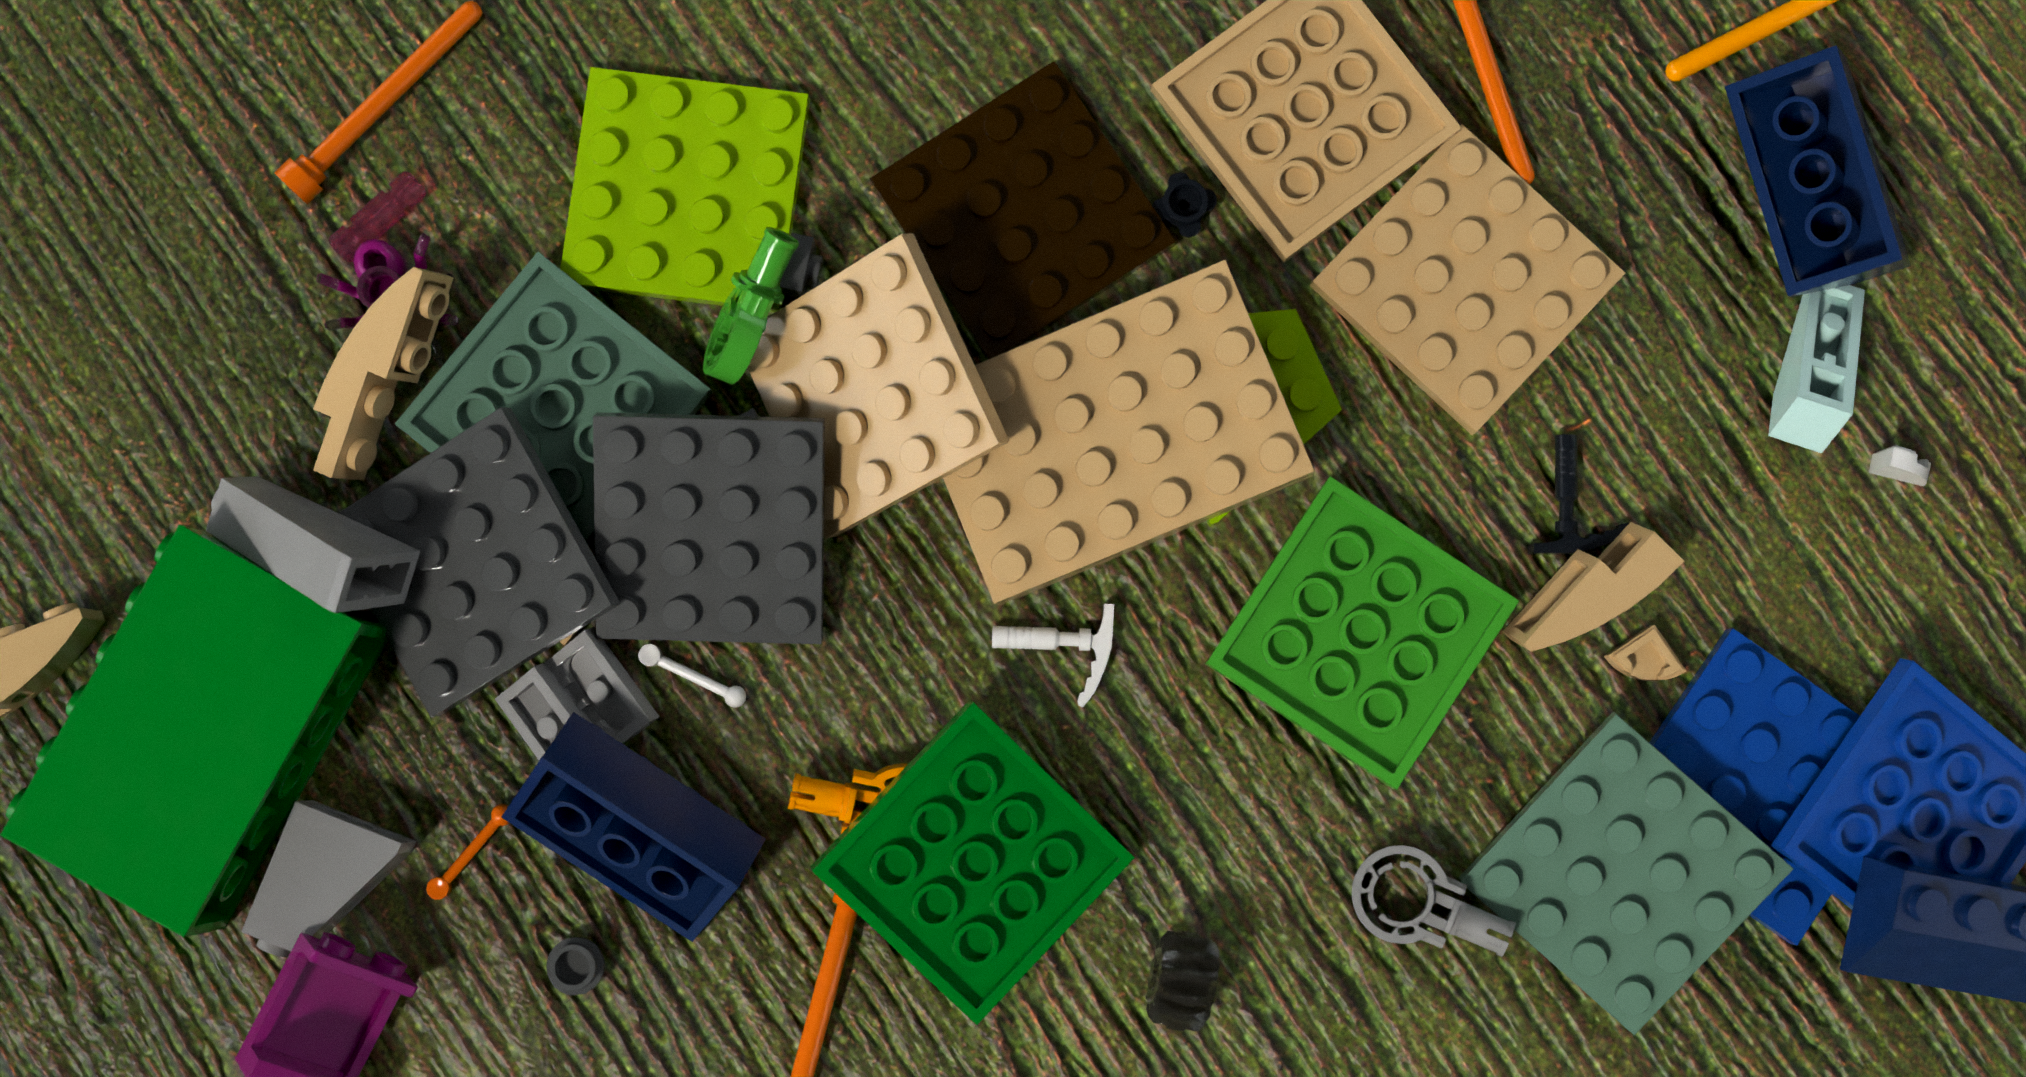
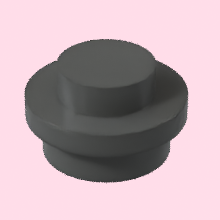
(575, 966)

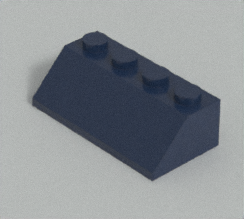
(1817, 174)
(634, 827)
(1938, 930)

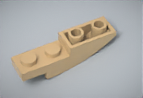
(383, 348)
(43, 652)

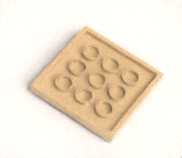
(1304, 114)
(1467, 279)
(886, 375)

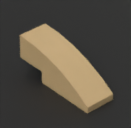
(1594, 589)

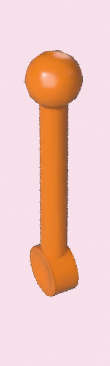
(441, 886)

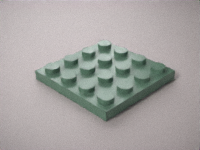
(556, 363)
(1625, 873)

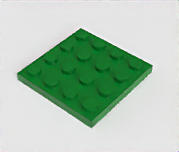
(972, 862)

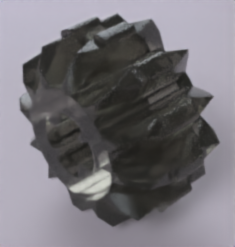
(1182, 981)

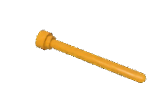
(1742, 37)

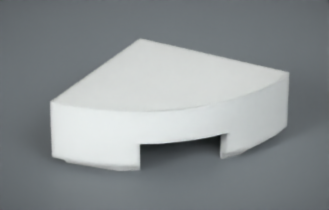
(1901, 465)

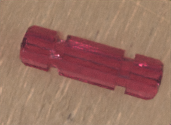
(377, 215)

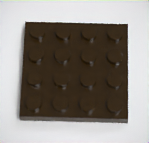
(1023, 212)

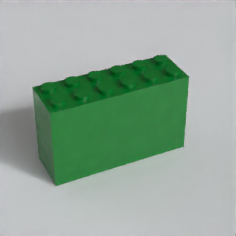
(193, 735)

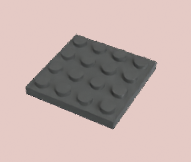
(710, 526)
(495, 565)

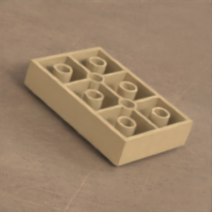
(1125, 435)

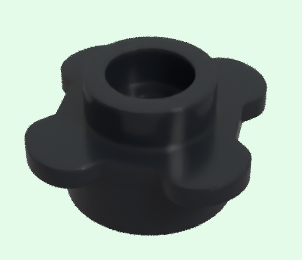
(1199, 201)

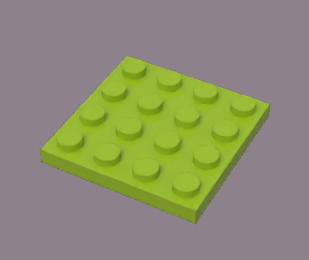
(679, 183)

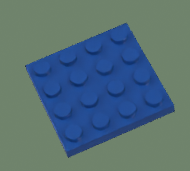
(1757, 745)
(1913, 787)

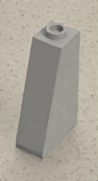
(311, 546)

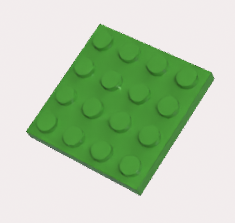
(1362, 632)

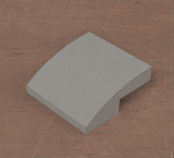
(580, 680)

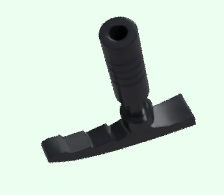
(1566, 493)

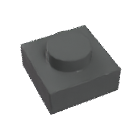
(803, 269)

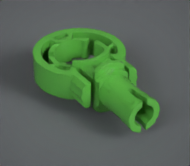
(747, 308)

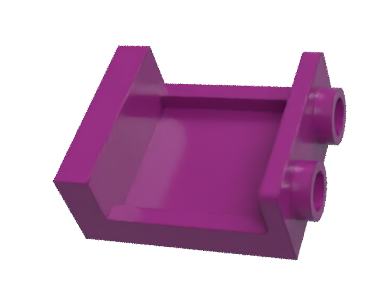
(324, 1011)

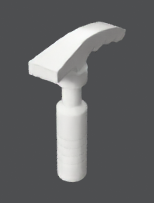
(1050, 639)

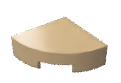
(1646, 657)

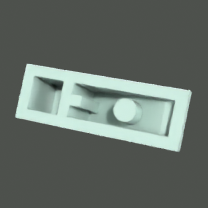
(1819, 369)

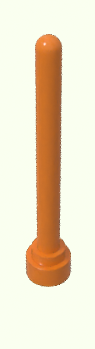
(1494, 88)
(306, 173)
(825, 990)

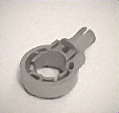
(1461, 921)

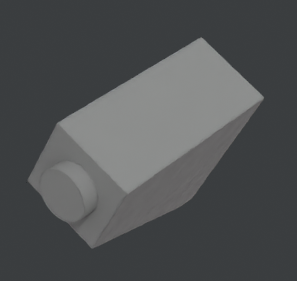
(320, 874)

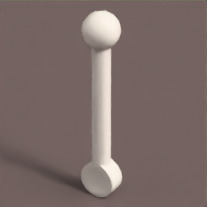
(652, 655)

